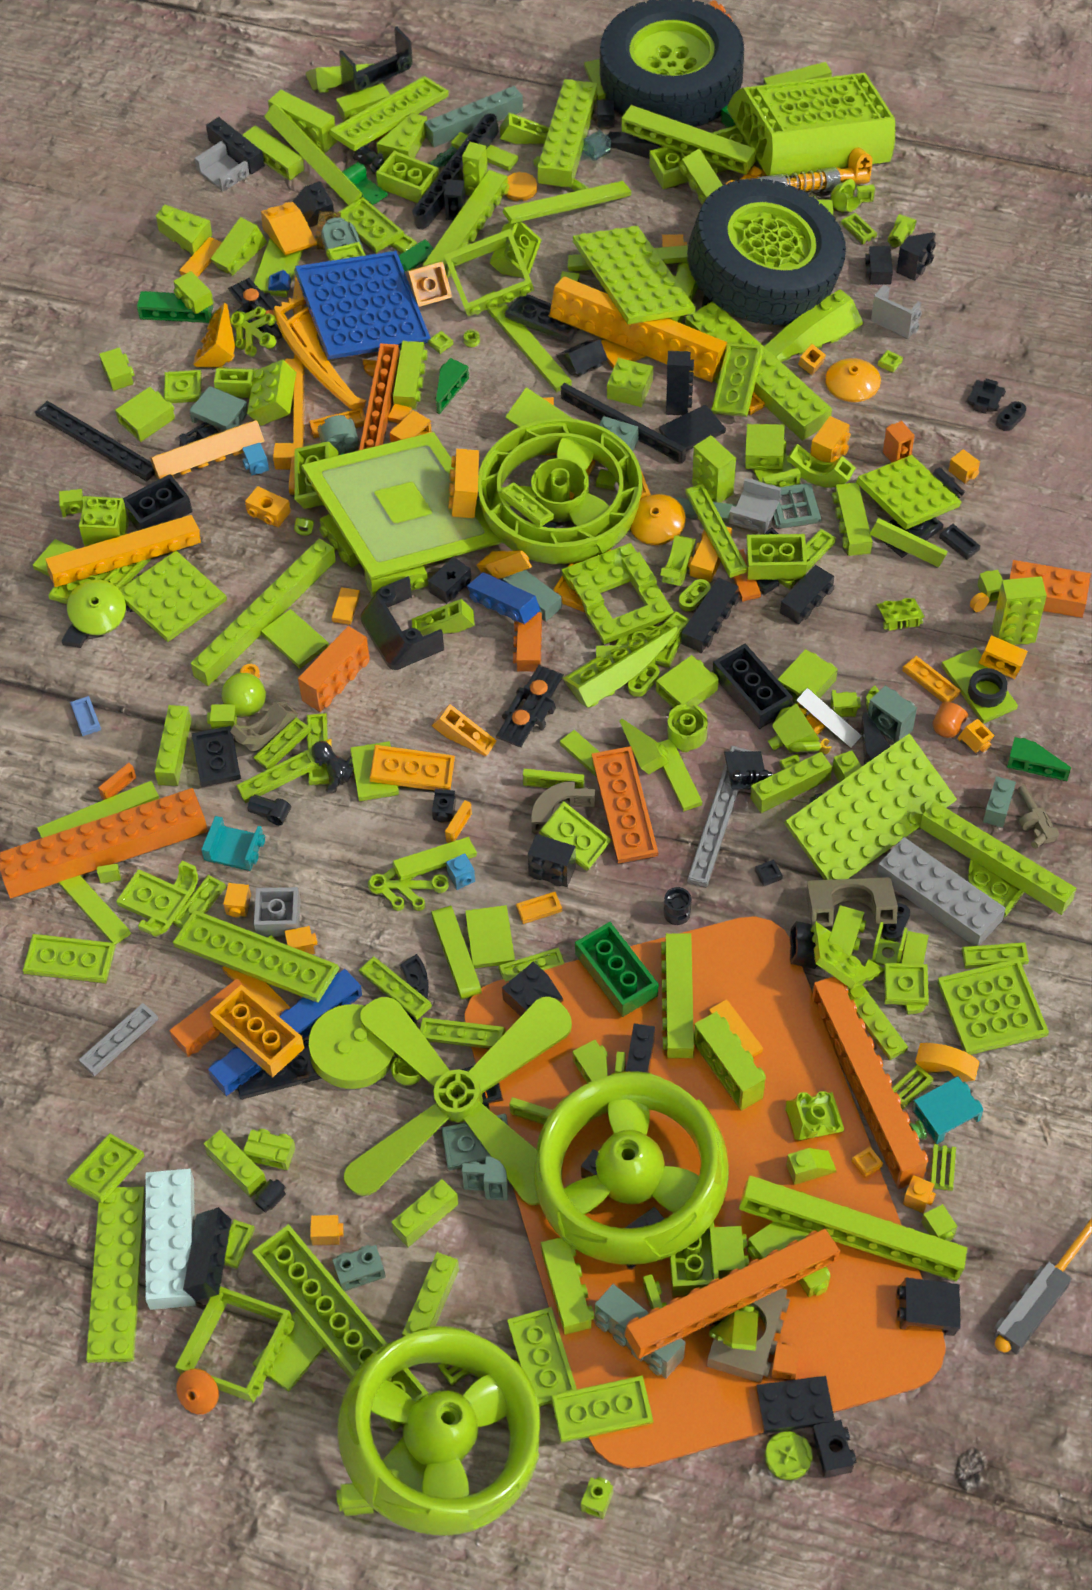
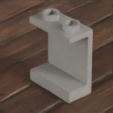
(220, 168)
(894, 316)
(755, 506)

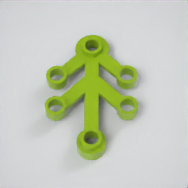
(239, 321)
(405, 888)

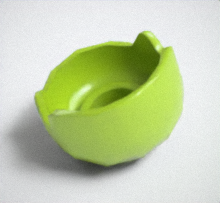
(404, 1073)

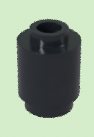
(270, 1195)

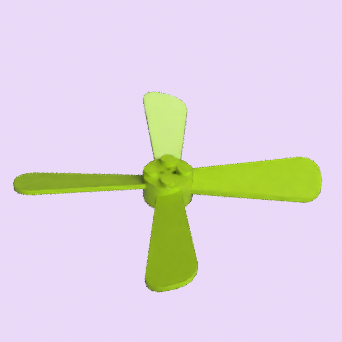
(530, 1036)

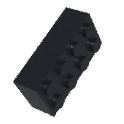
(751, 685)

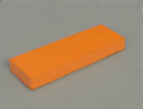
(747, 588)

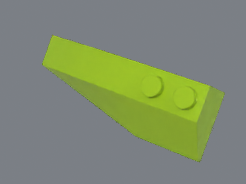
(822, 324)

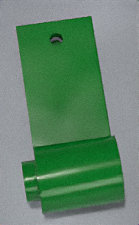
(357, 175)
(415, 255)

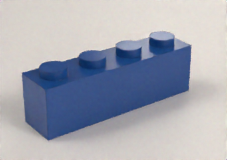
(503, 598)

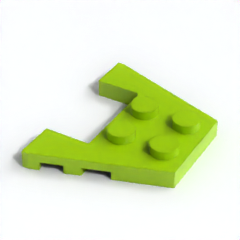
(838, 963)

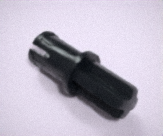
(948, 482)

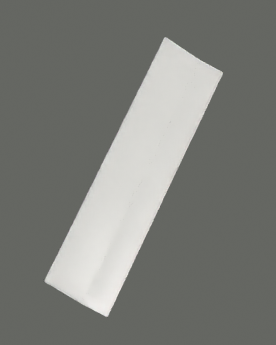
(829, 718)

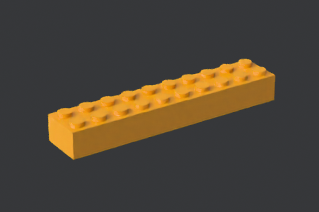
(598, 315)

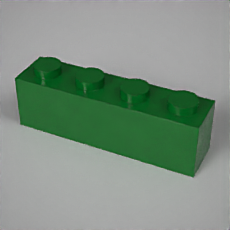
(168, 307)

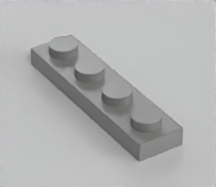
(118, 1039)

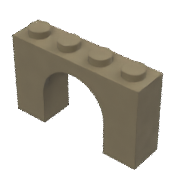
(873, 892)
(752, 1363)

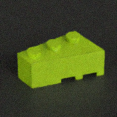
(405, 137)
(183, 227)
(238, 246)
(417, 576)

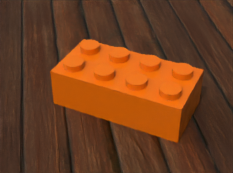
(1064, 587)
(334, 669)

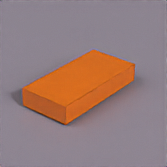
(117, 781)

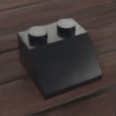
(312, 201)
(583, 356)

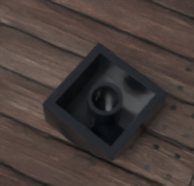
(528, 987)

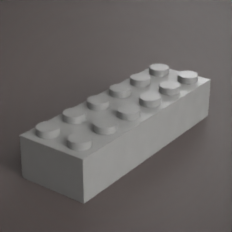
(941, 892)

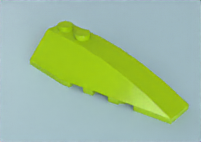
(605, 675)

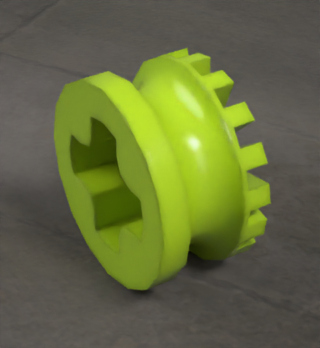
(468, 341)

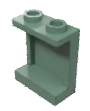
(219, 409)

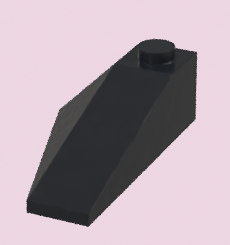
(632, 144)

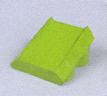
(814, 1115)

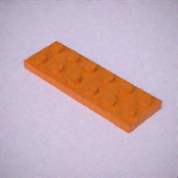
(624, 805)

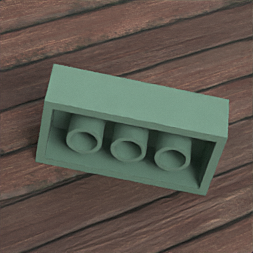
(613, 1314)

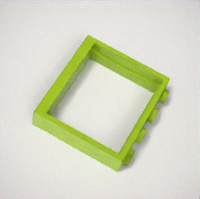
(479, 249)
(207, 1325)

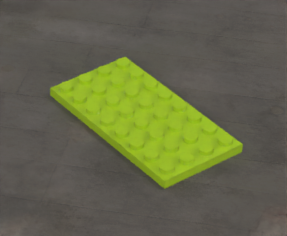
(633, 275)
(869, 810)

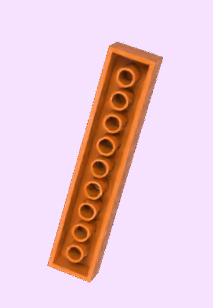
(102, 842)
(870, 1083)

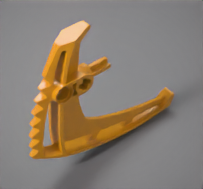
(306, 331)

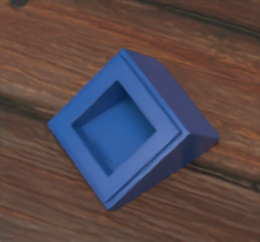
(279, 281)

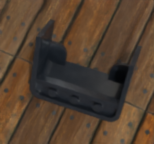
(378, 72)
(397, 646)

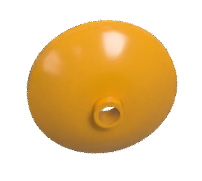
(852, 380)
(659, 527)

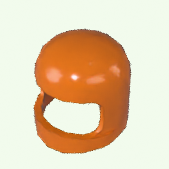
(949, 719)

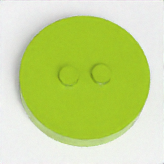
(347, 1051)

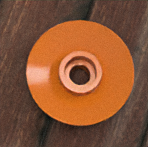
(202, 1386)

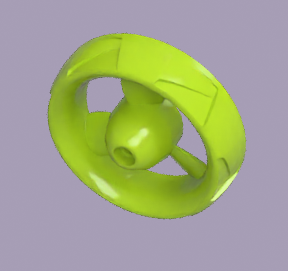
(576, 446)
(631, 1169)
(440, 1431)

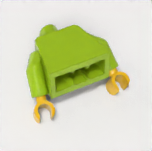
(796, 732)

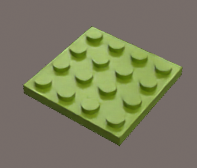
(908, 492)
(172, 596)
(992, 1007)

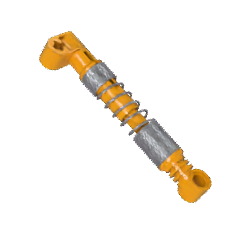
(828, 178)

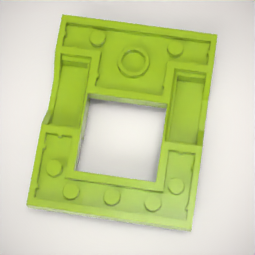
(608, 572)

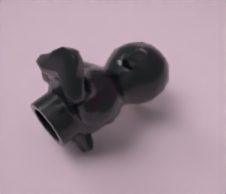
(337, 767)

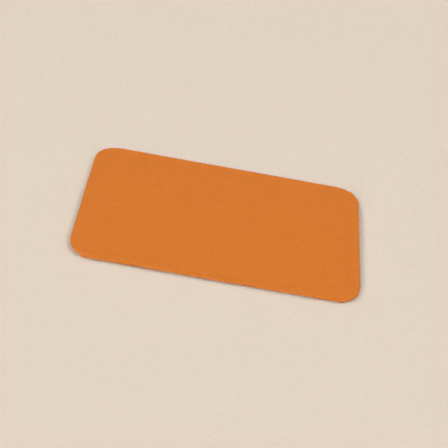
(842, 1333)

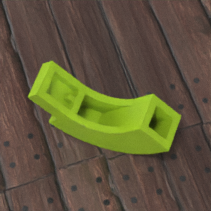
(819, 472)
(677, 565)

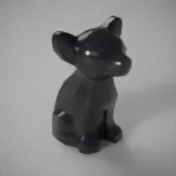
(369, 157)

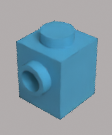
(255, 459)
(460, 871)

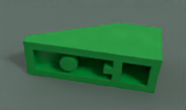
(451, 379)
(1034, 759)

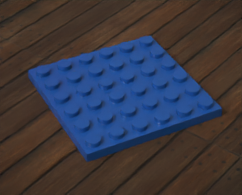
(361, 304)

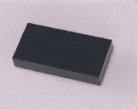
(959, 541)

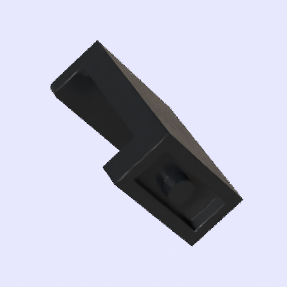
(929, 1305)

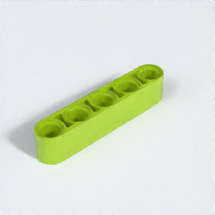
(456, 952)

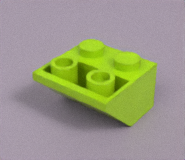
(234, 380)

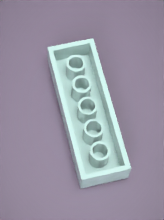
(168, 1237)

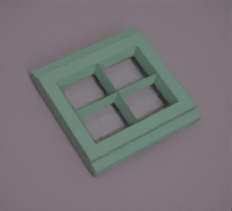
(796, 507)

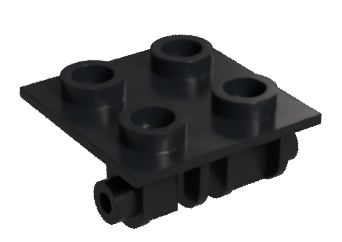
(745, 768)

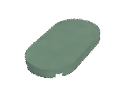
(338, 233)

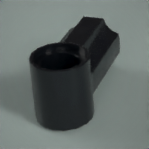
(274, 811)

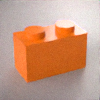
(898, 442)

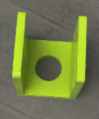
(881, 944)

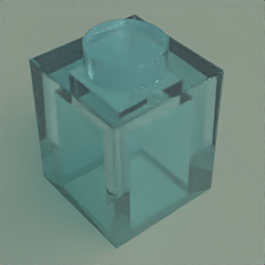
(597, 145)

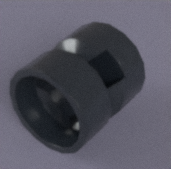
(677, 906)

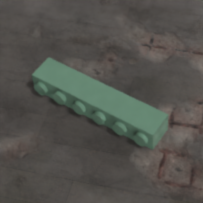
(464, 119)

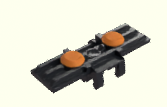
(251, 297)
(537, 705)

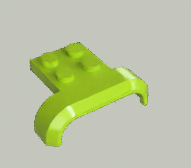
(157, 898)

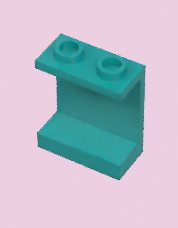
(232, 845)
(947, 1108)

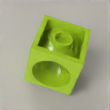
(102, 519)

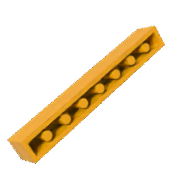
(123, 550)

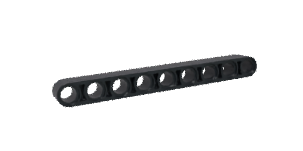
(433, 199)

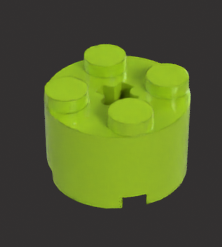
(687, 727)

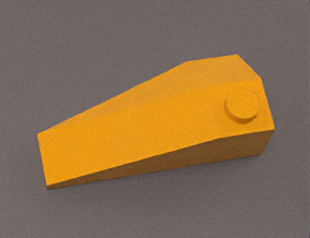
(218, 341)

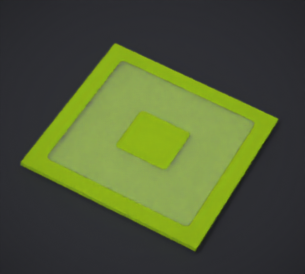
(396, 505)

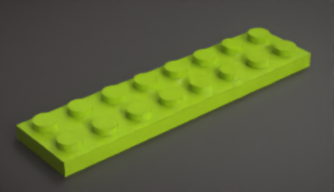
(388, 113)
(256, 956)
(116, 1276)

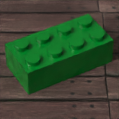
(616, 969)

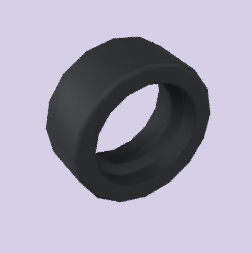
(993, 676)

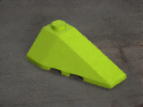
(327, 77)
(737, 1329)

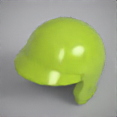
(843, 196)

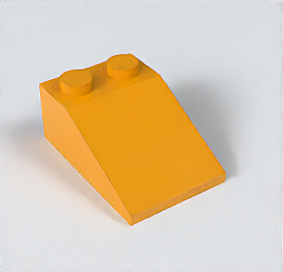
(287, 228)

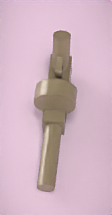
(1037, 819)

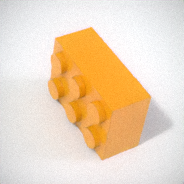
(465, 483)

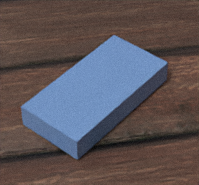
(85, 716)

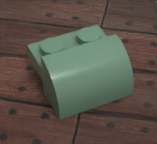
(486, 1177)

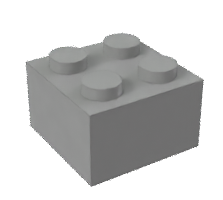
(276, 911)

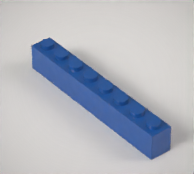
(238, 1067)

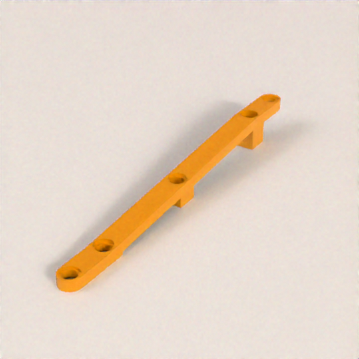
(285, 452)

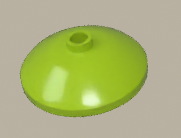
(99, 617)

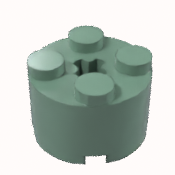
(340, 433)

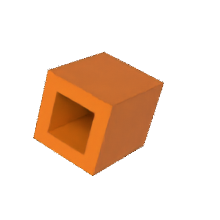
(785, 1361)

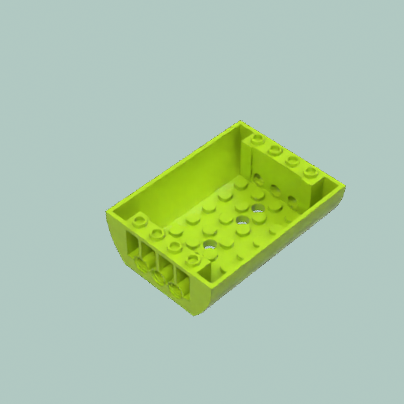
(814, 123)

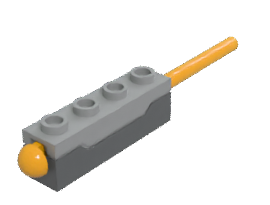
(1037, 1300)

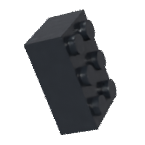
(157, 503)

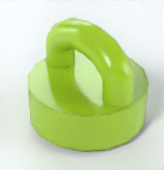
(304, 522)

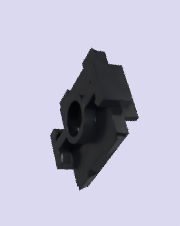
(986, 395)

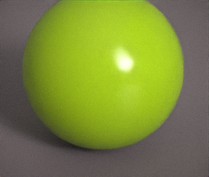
(245, 693)

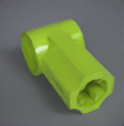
(902, 227)

